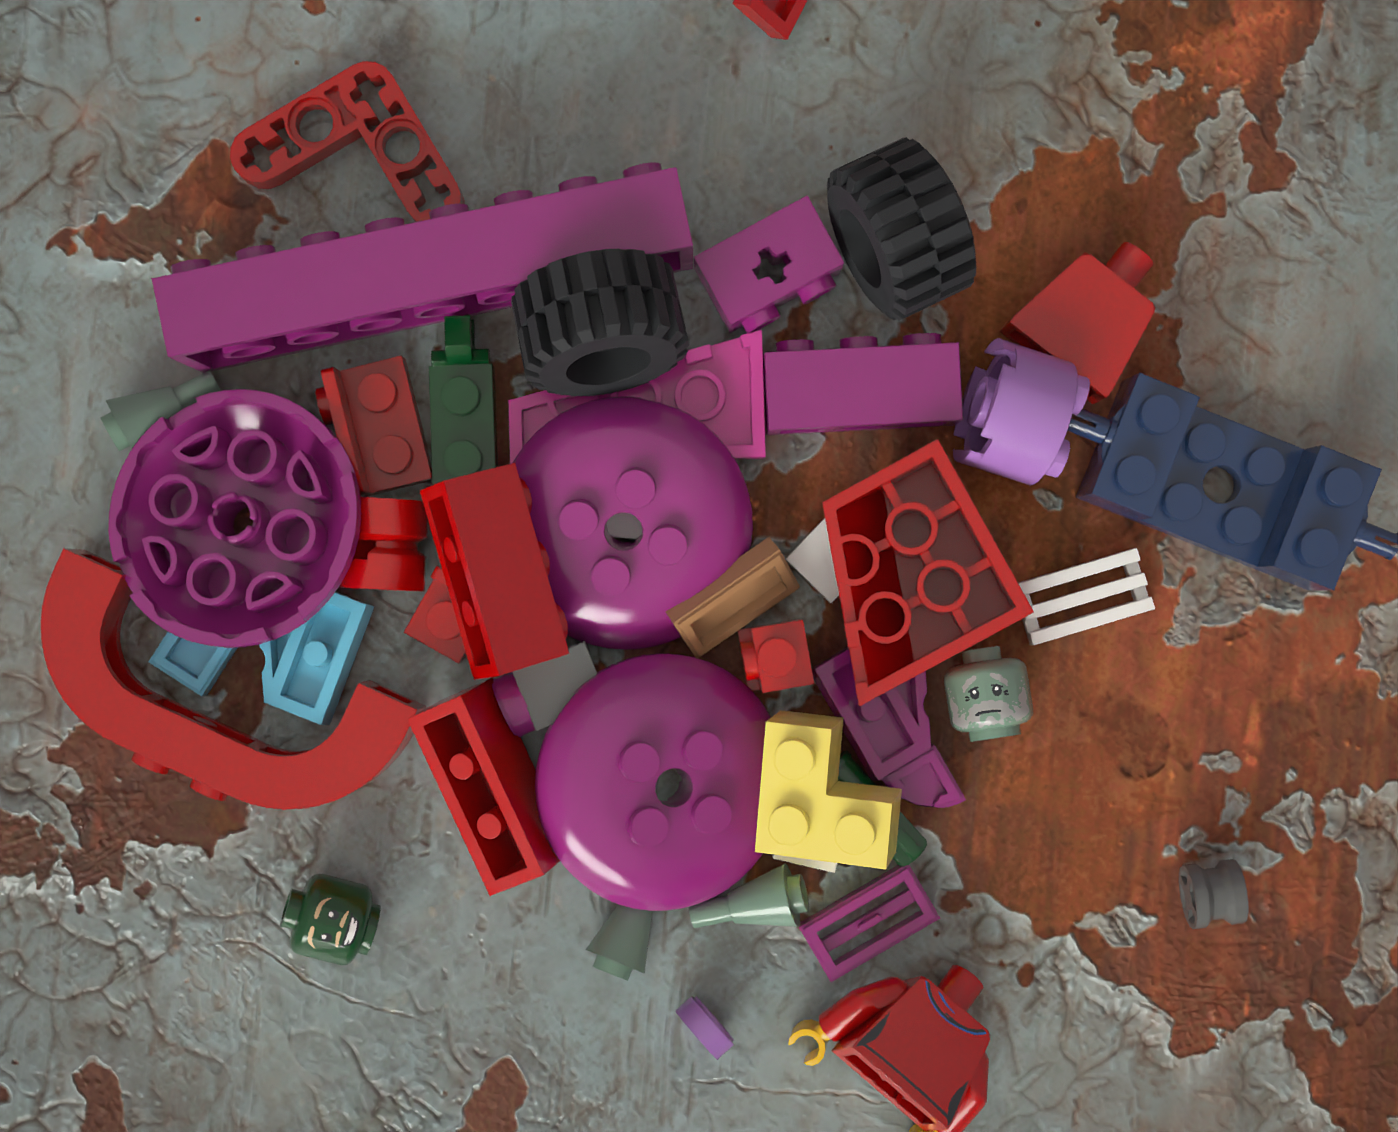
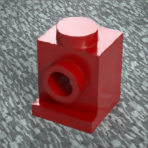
(776, 656)

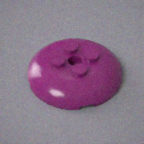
(644, 463)
(179, 508)
(603, 771)

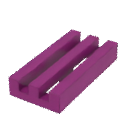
(879, 943)

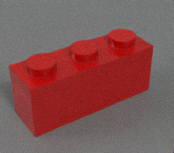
(495, 571)
(486, 785)

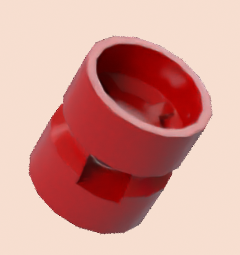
(388, 546)

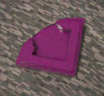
(926, 781)

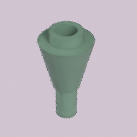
(138, 412)
(766, 900)
(622, 942)

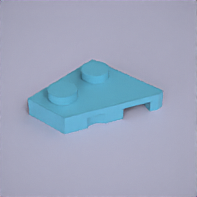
(312, 663)

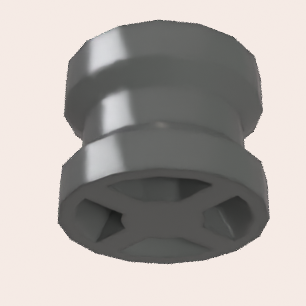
(1213, 894)

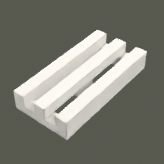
(1133, 581)

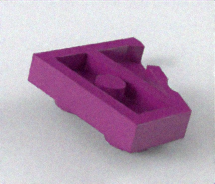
(884, 730)

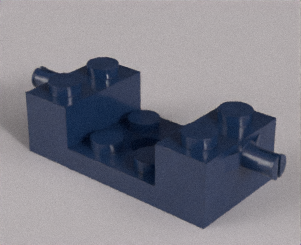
(1289, 506)

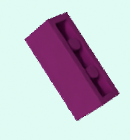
(862, 385)

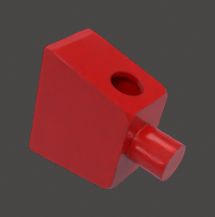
(1089, 316)

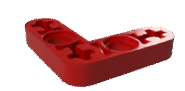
(349, 124)

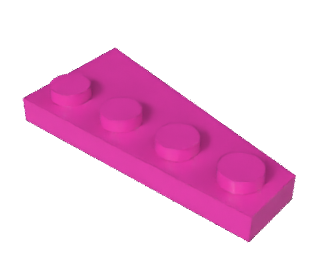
(712, 383)

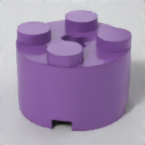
(1020, 413)

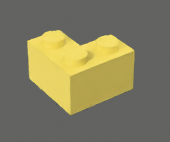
(807, 808)

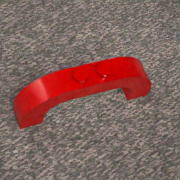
(87, 665)

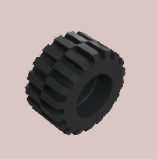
(901, 228)
(599, 322)

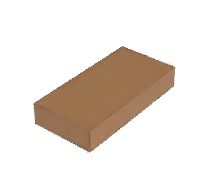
(735, 598)

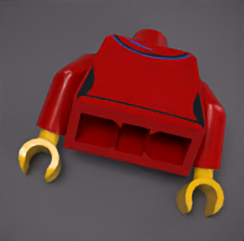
(912, 1045)

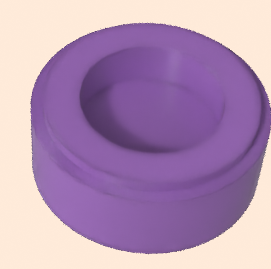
(705, 1026)

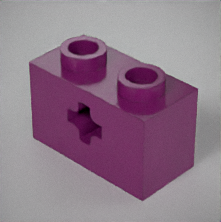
(787, 236)

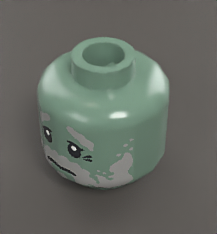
(988, 694)

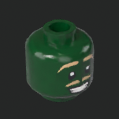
(331, 919)

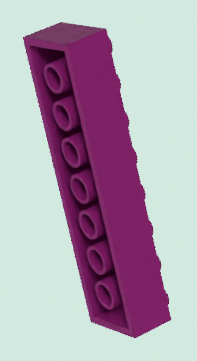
(410, 272)

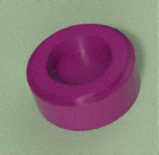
(512, 704)

